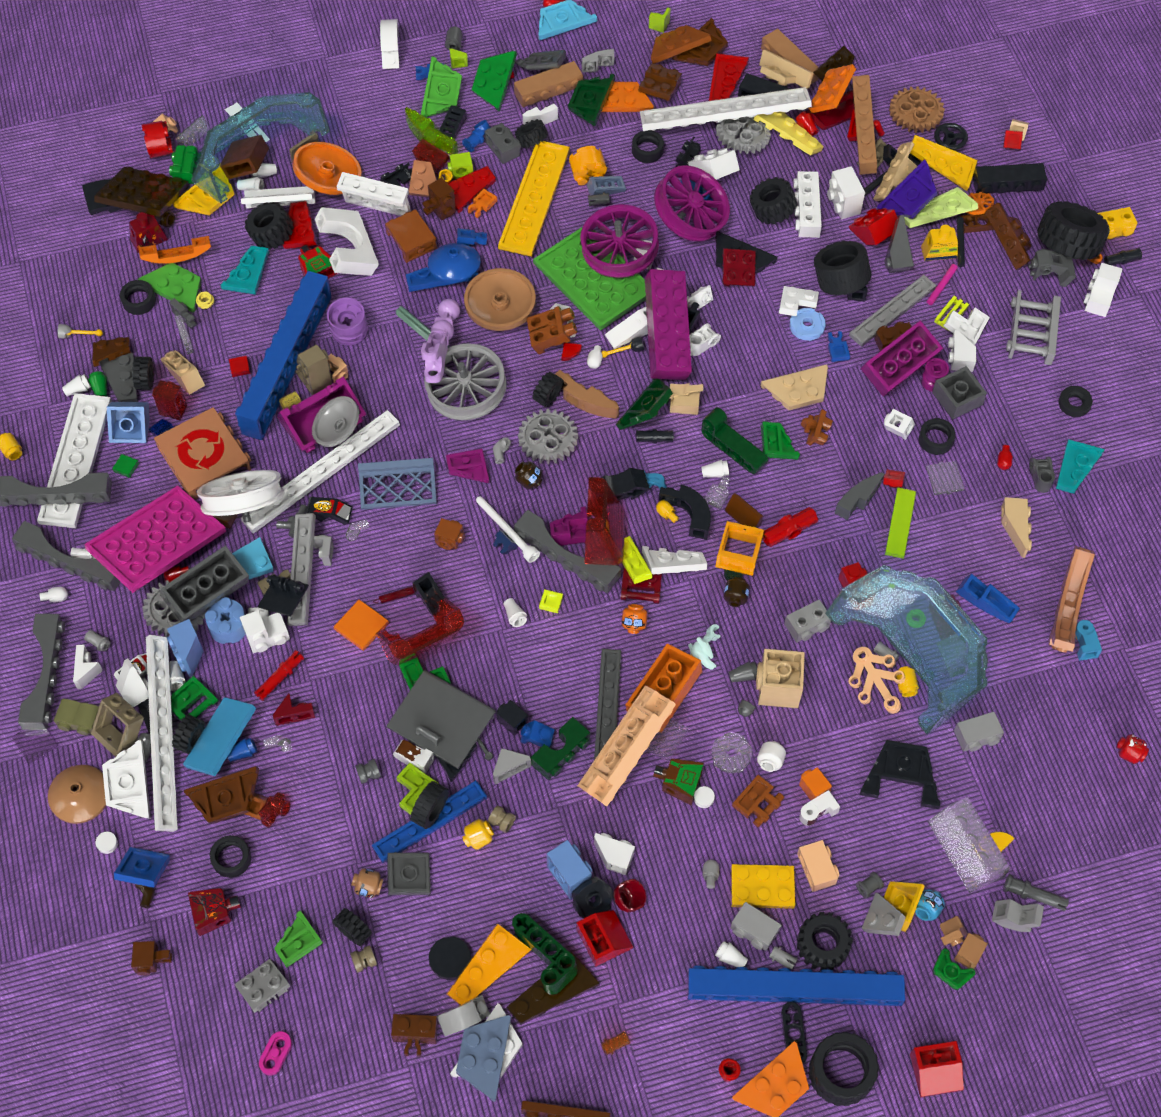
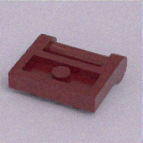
(652, 584)

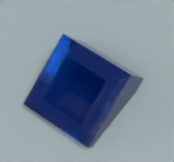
(160, 427)

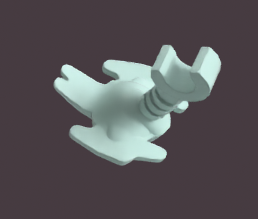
(702, 649)

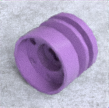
(347, 321)

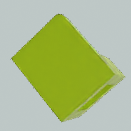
(658, 21)

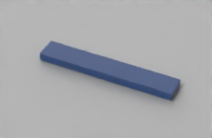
(412, 833)

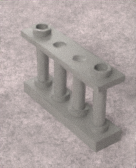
(1050, 322)

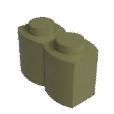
(76, 716)

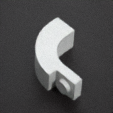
(389, 43)

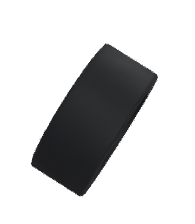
(647, 156)
(137, 286)
(938, 424)
(220, 845)

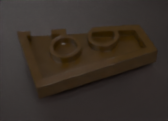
(840, 58)

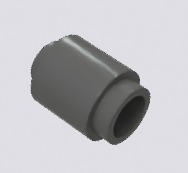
(453, 38)

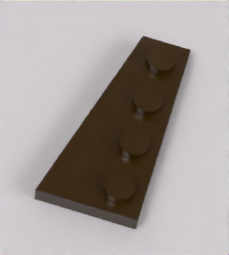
(537, 1001)

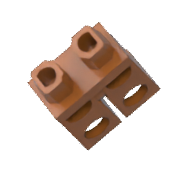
(551, 328)

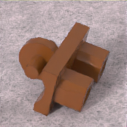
(813, 426)

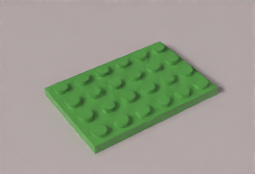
(595, 295)

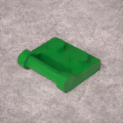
(189, 694)

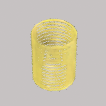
(291, 397)

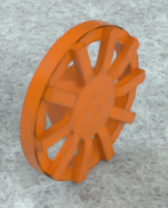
(981, 202)

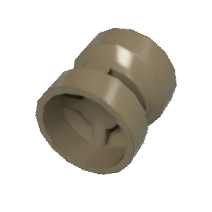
(501, 819)
(359, 961)

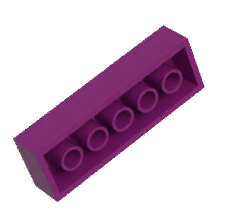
(668, 324)

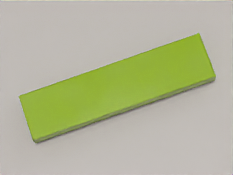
(900, 523)

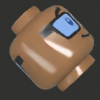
(367, 883)

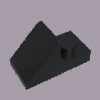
(428, 591)

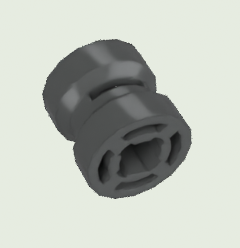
(367, 771)

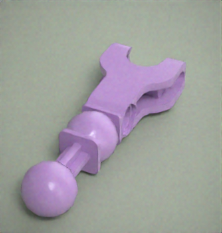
(436, 348)

